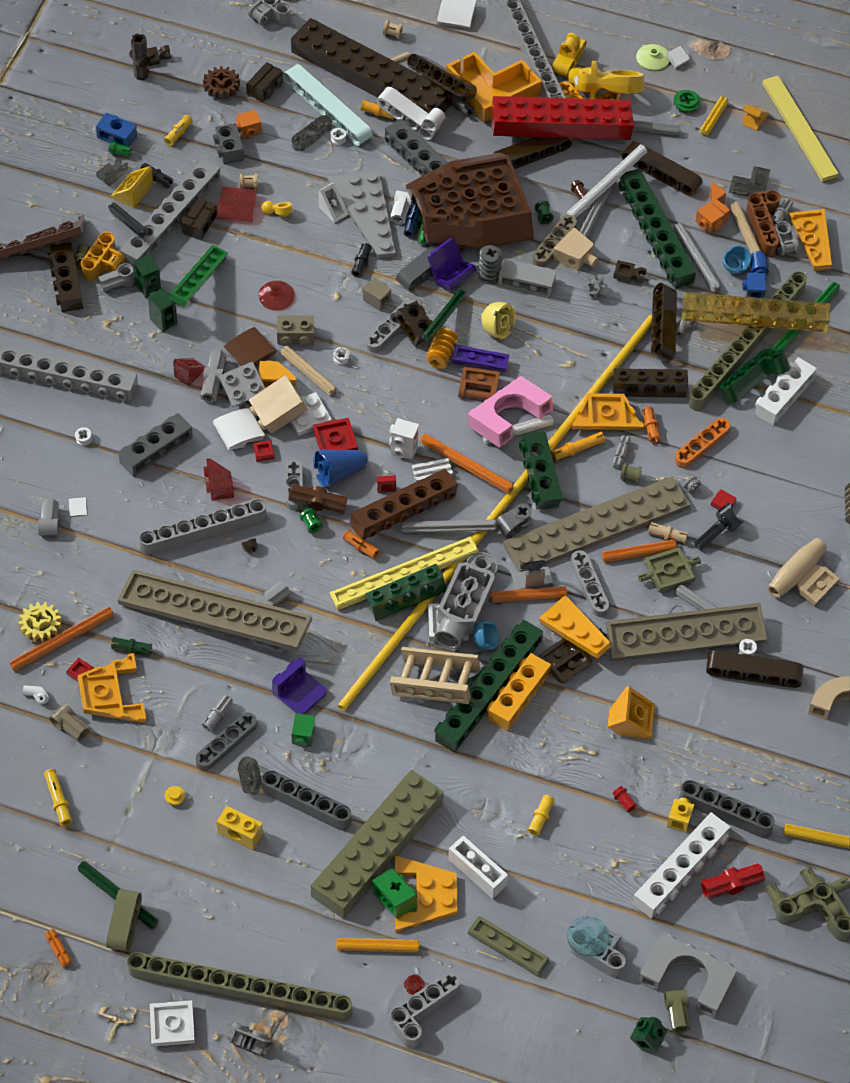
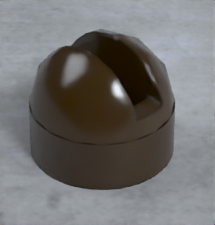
(250, 545)

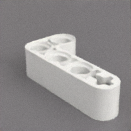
(402, 108)

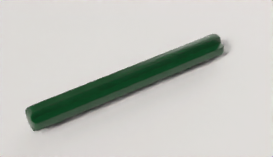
(443, 315)
(112, 890)

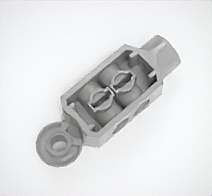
(465, 599)

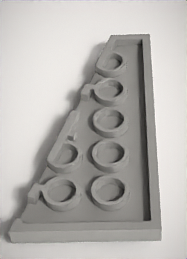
(367, 209)

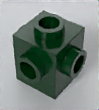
(648, 1033)

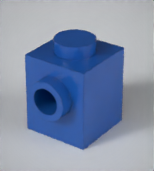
(754, 285)

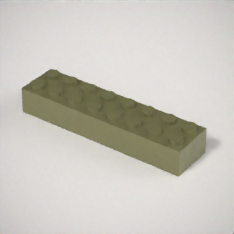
(377, 844)

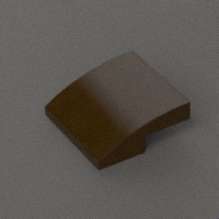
(565, 660)

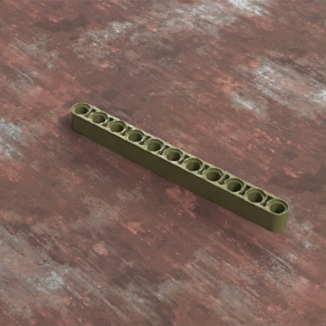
(741, 348)
(247, 993)

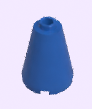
(337, 464)

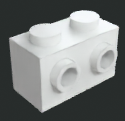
(404, 438)

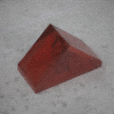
(187, 370)

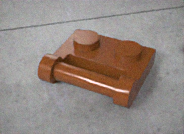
(478, 379)

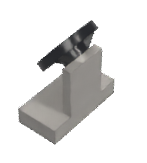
(533, 578)

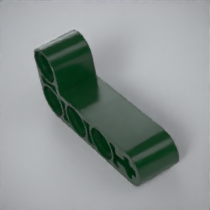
(753, 372)

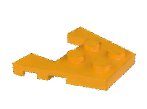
(102, 695)
(435, 893)

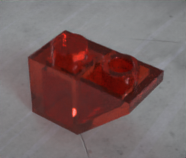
(220, 481)

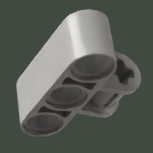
(266, 10)
(608, 956)

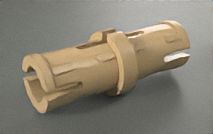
(668, 533)

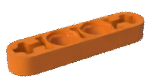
(702, 442)

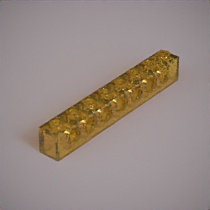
(755, 312)

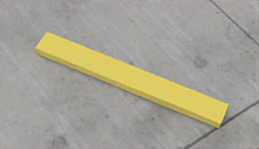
(800, 128)
(442, 557)

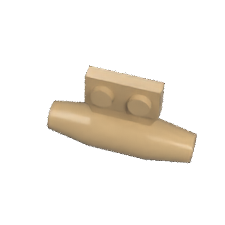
(801, 571)

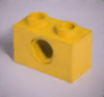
(239, 827)

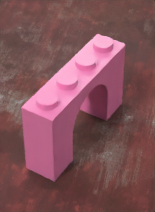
(518, 394)

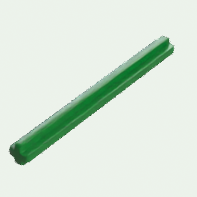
(791, 334)

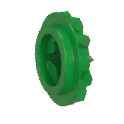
(691, 96)

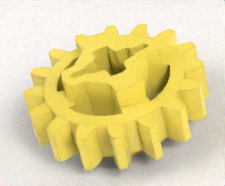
(42, 624)

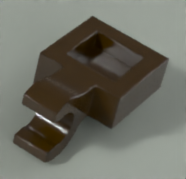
(157, 55)

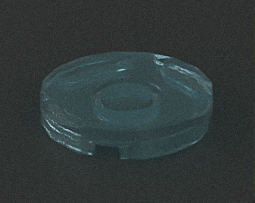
(588, 936)

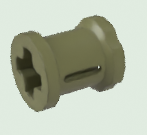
(631, 472)

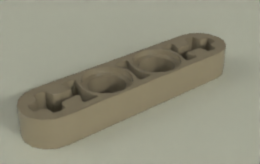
(553, 240)

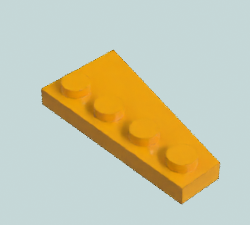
(813, 234)
(575, 627)

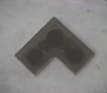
(745, 186)

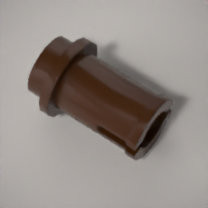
(578, 187)

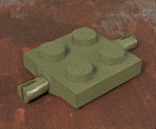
(669, 569)

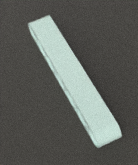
(327, 104)

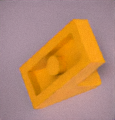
(754, 117)

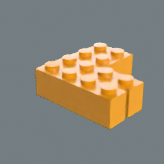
(508, 81)

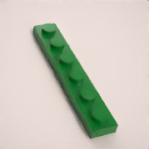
(198, 275)

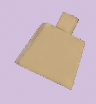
(575, 251)

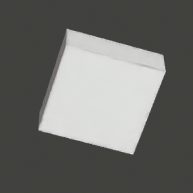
(677, 57)

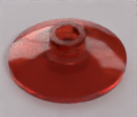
(276, 295)

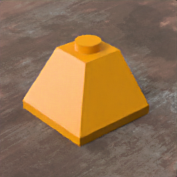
(632, 715)

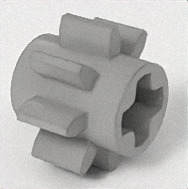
(600, 286)

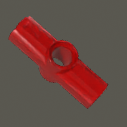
(732, 881)

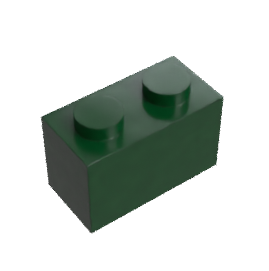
(162, 310)

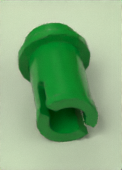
(116, 148)

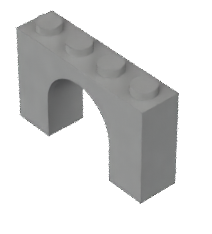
(671, 952)

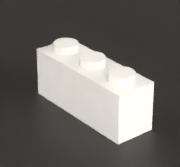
(477, 867)

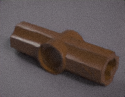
(317, 498)

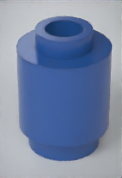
(759, 263)

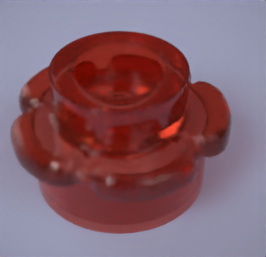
(414, 979)

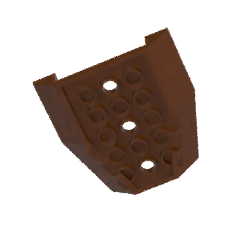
(475, 221)

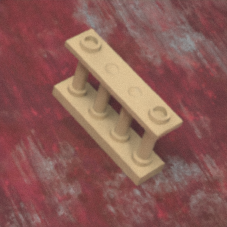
(435, 690)

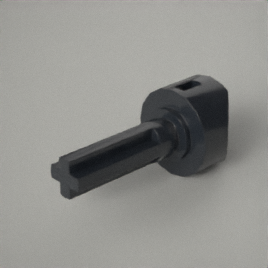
(726, 520)

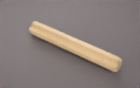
(744, 227)
(308, 370)

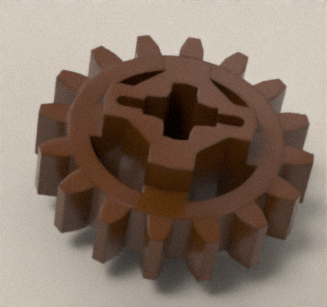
(221, 82)

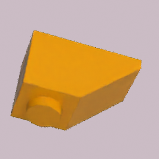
(272, 371)

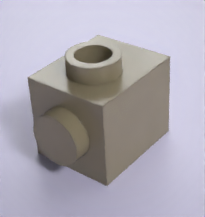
(377, 294)

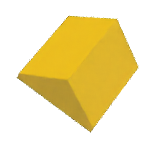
(134, 187)

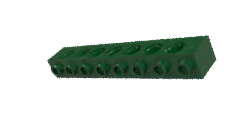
(657, 229)
(454, 737)

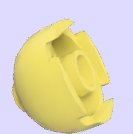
(498, 319)

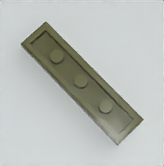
(508, 946)

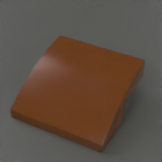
(250, 347)

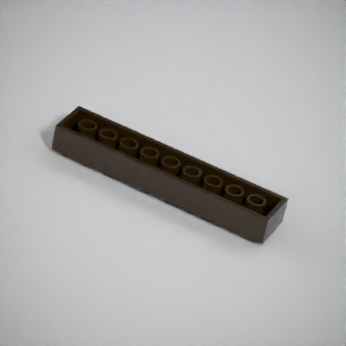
(365, 66)

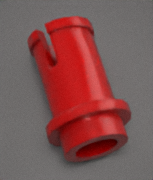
(624, 798)

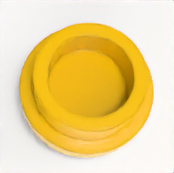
(174, 795)

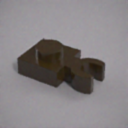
(627, 271)

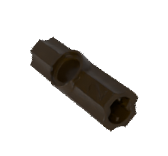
(140, 56)

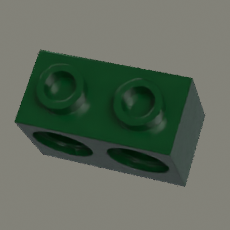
(146, 275)

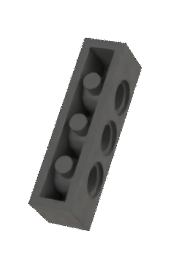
(167, 436)

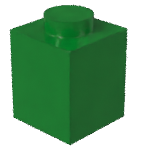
(303, 730)

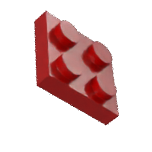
(335, 435)

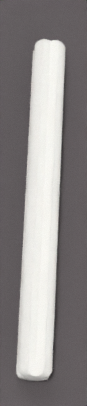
(607, 181)

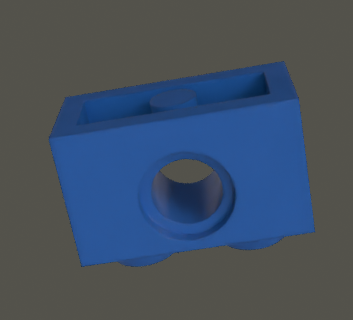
(113, 128)

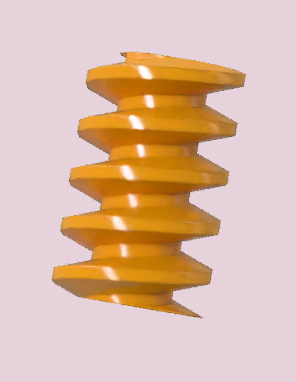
(441, 348)

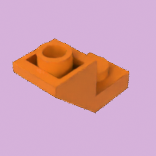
(717, 198)

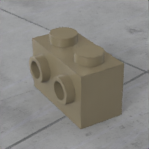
(295, 330)

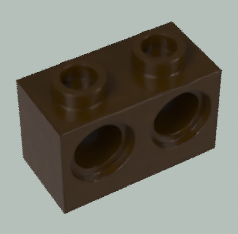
(412, 324)

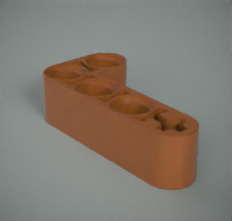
(758, 209)

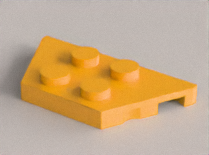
(606, 413)

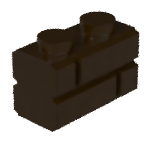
(265, 82)
(199, 218)

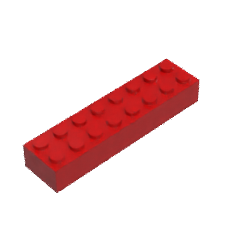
(562, 118)

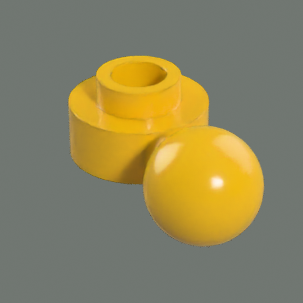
(282, 209)

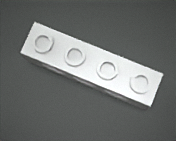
(785, 391)

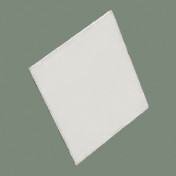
(77, 506)

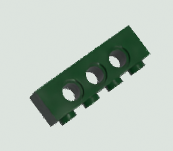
(538, 443)
(405, 592)

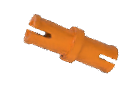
(651, 424)
(351, 538)

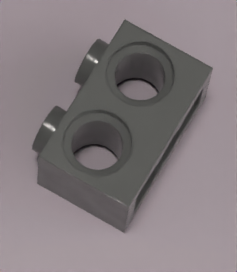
(228, 143)

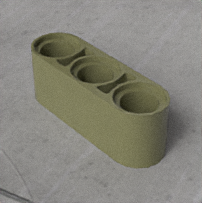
(124, 920)

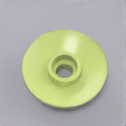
(652, 57)

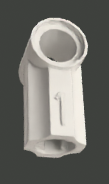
(401, 207)

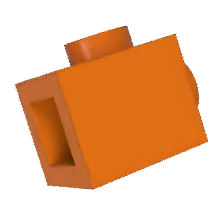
(248, 124)
(710, 218)

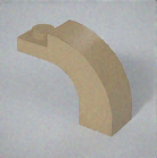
(828, 695)

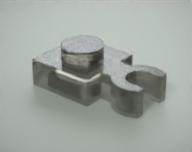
(112, 173)

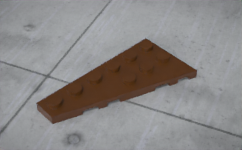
(44, 237)

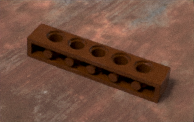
(403, 504)

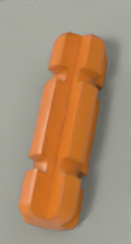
(58, 948)

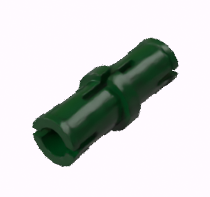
(131, 646)

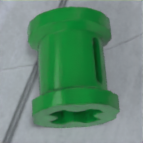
(309, 518)

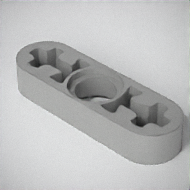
(293, 478)

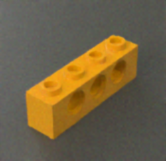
(506, 716)

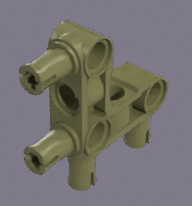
(808, 900)

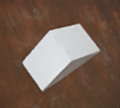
(332, 203)

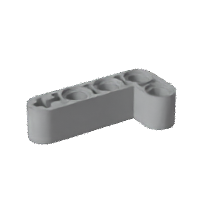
(427, 1005)

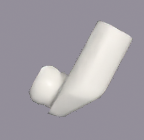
(37, 692)

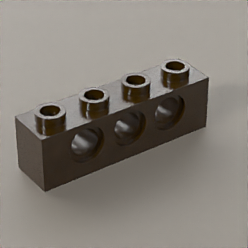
(66, 276)
(650, 382)

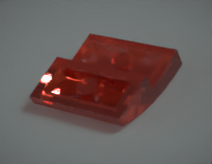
(236, 204)

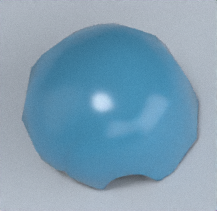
(737, 259)
(486, 635)

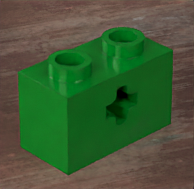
(394, 893)

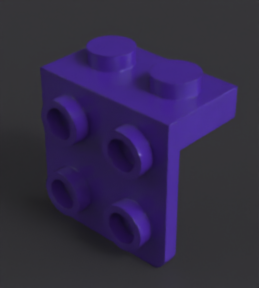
(448, 265)
(297, 687)

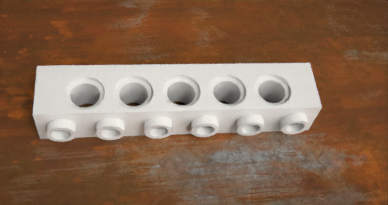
(709, 827)

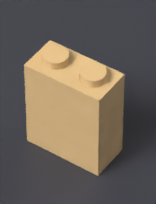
(277, 405)

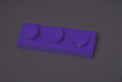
(480, 358)

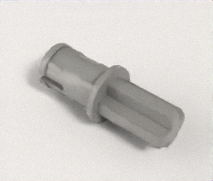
(782, 212)
(217, 713)

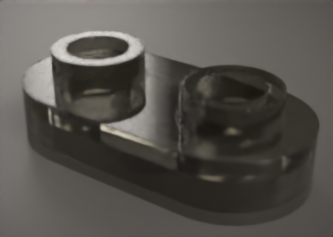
(249, 775)

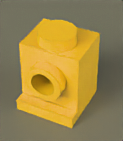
(680, 814)

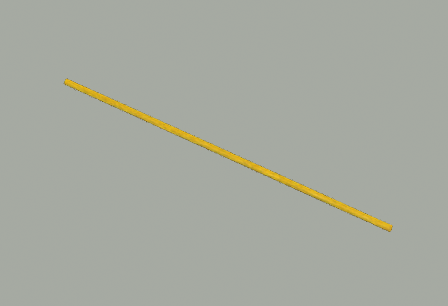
(497, 512)

